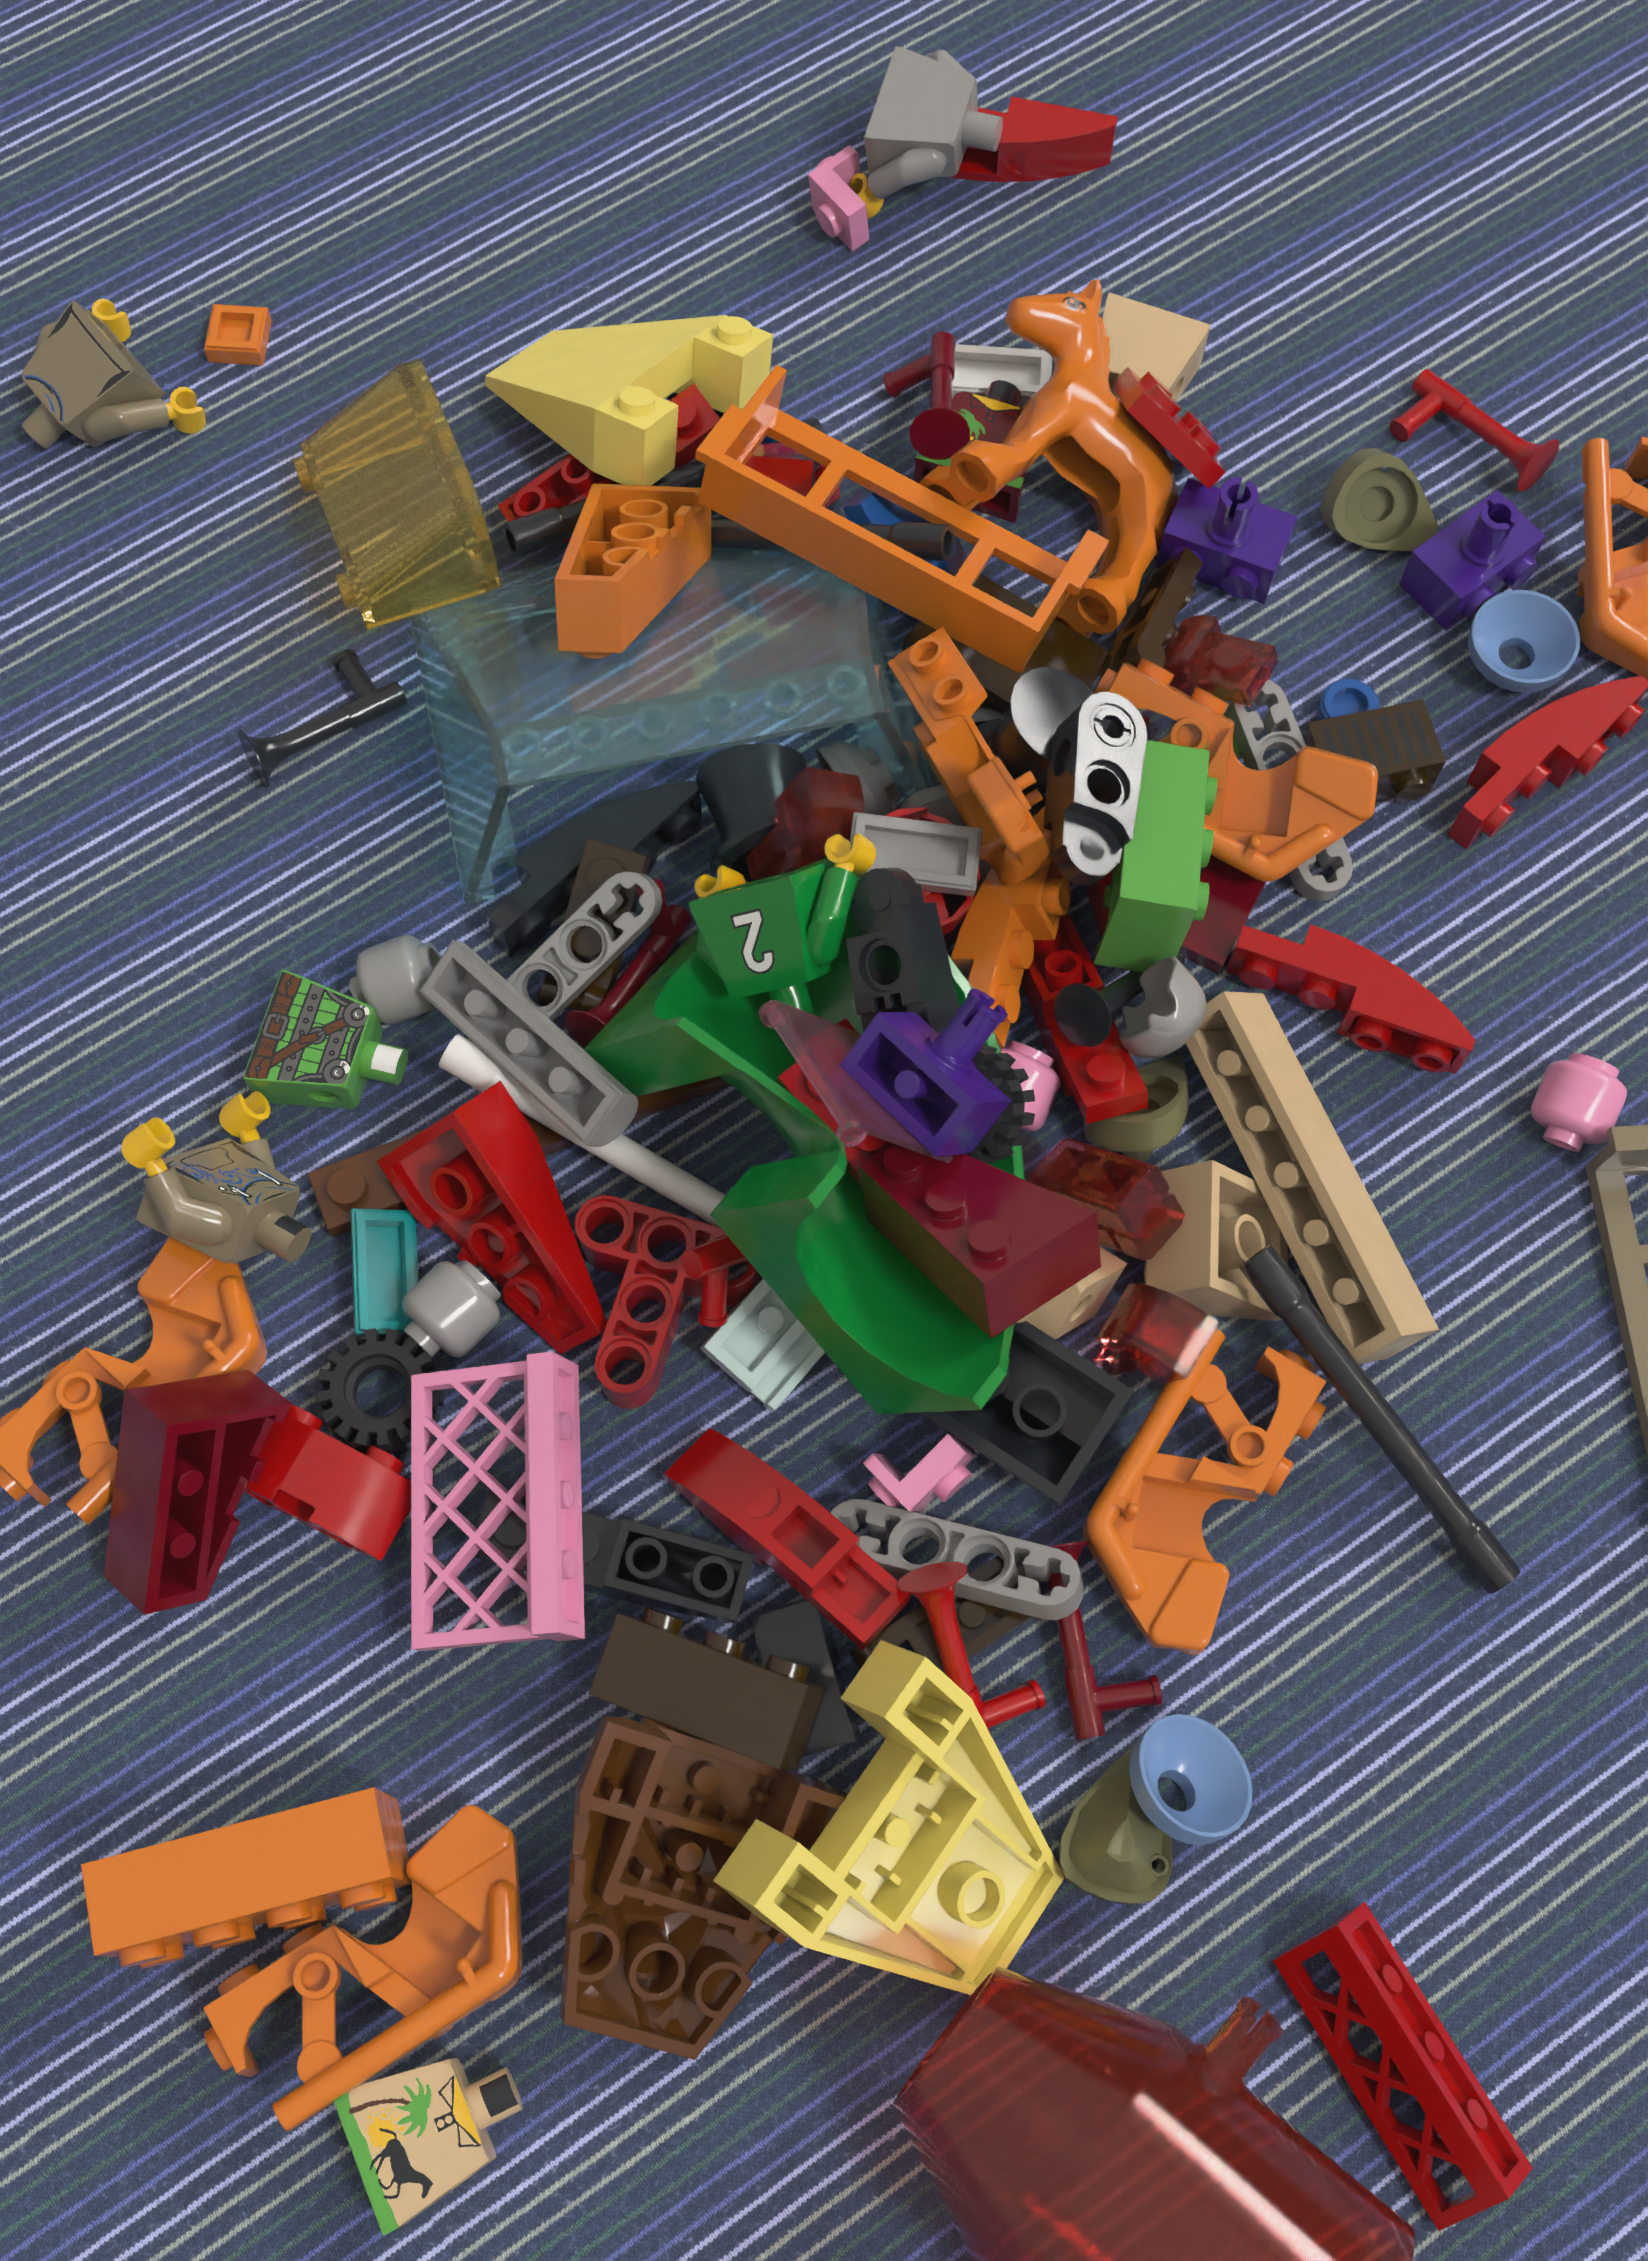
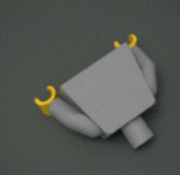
(921, 125)

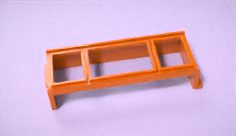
(867, 559)

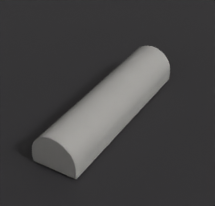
(529, 1047)

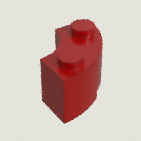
(331, 1485)

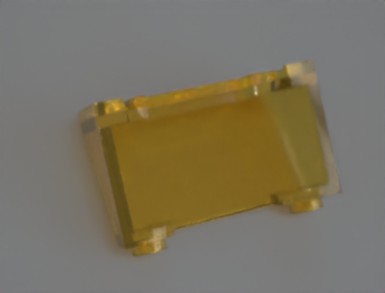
(399, 501)

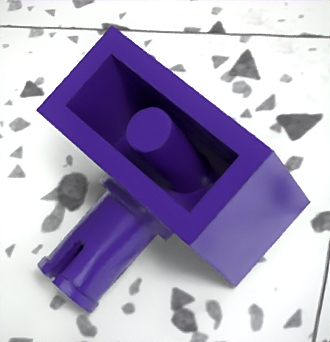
(1231, 535)
(1472, 560)
(930, 1076)

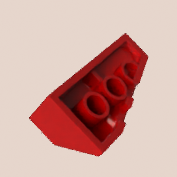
(495, 1197)

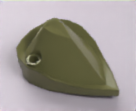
(1376, 505)
(1151, 1128)
(1112, 1843)

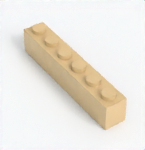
(1308, 1179)

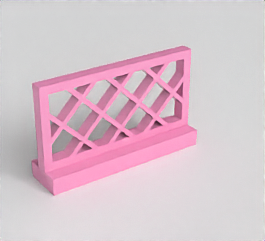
(551, 1511)

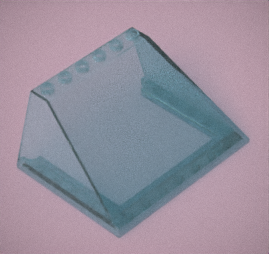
(734, 659)

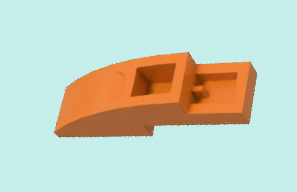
(1000, 933)

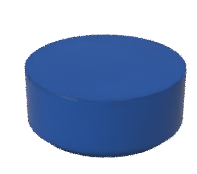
(1346, 698)

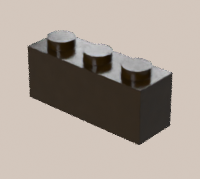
(709, 1688)

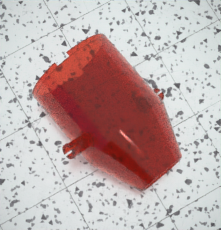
(1124, 2140)

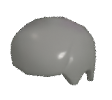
(1169, 1013)

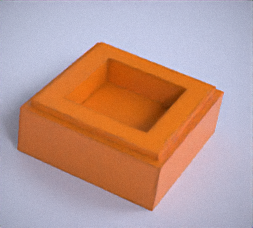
(238, 334)

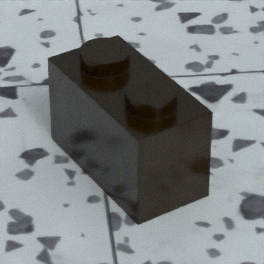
(1393, 739)

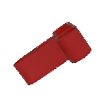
(645, 1280)

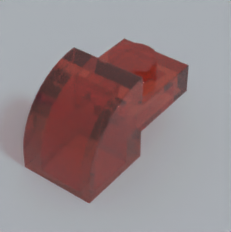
(1218, 662)
(807, 815)
(1154, 1334)

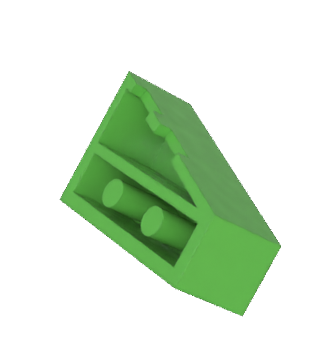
(1158, 882)

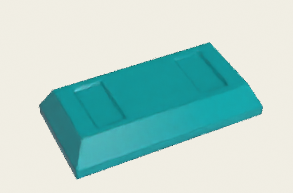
(382, 1267)

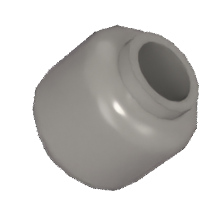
(391, 978)
(451, 1309)

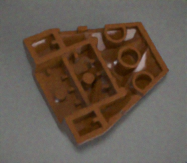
(648, 1932)

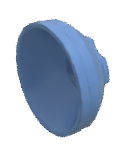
(1530, 623)
(1206, 1770)

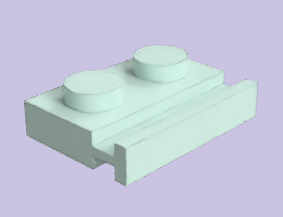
(763, 1346)

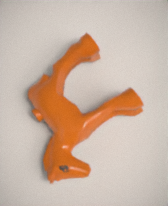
(1087, 442)

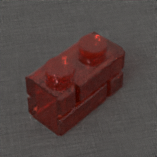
(1128, 1195)

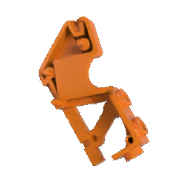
(1615, 581)
(976, 781)
(1260, 817)
(199, 1330)
(1153, 1505)
(444, 1965)

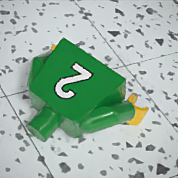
(780, 927)

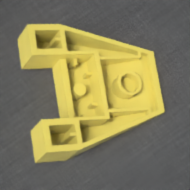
(607, 387)
(926, 1857)

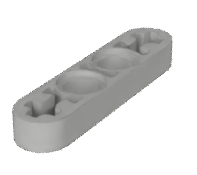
(1288, 739)
(556, 952)
(962, 1544)

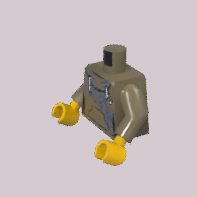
(96, 383)
(222, 1194)

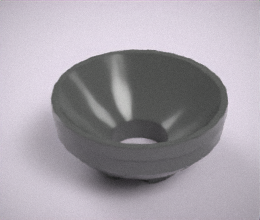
(876, 781)

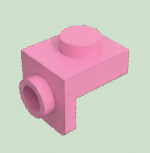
(835, 203)
(937, 1474)

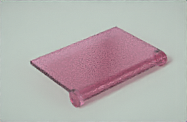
(819, 1050)

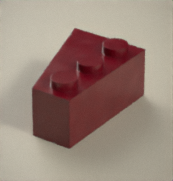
(980, 1232)
(179, 1481)

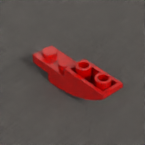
(1042, 144)
(572, 480)
(1546, 747)
(1378, 1000)
(1098, 1076)
(789, 1533)

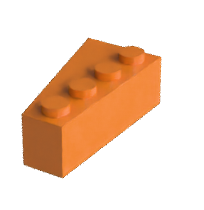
(627, 563)

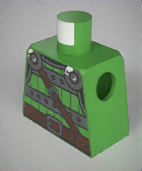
(319, 1047)

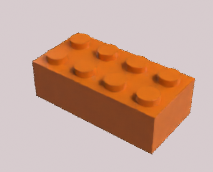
(246, 1875)

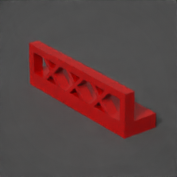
(1427, 2064)

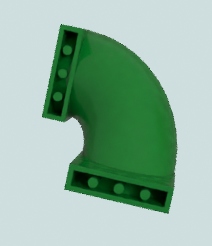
(807, 1215)

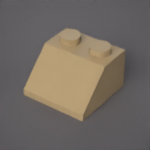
(1220, 1231)

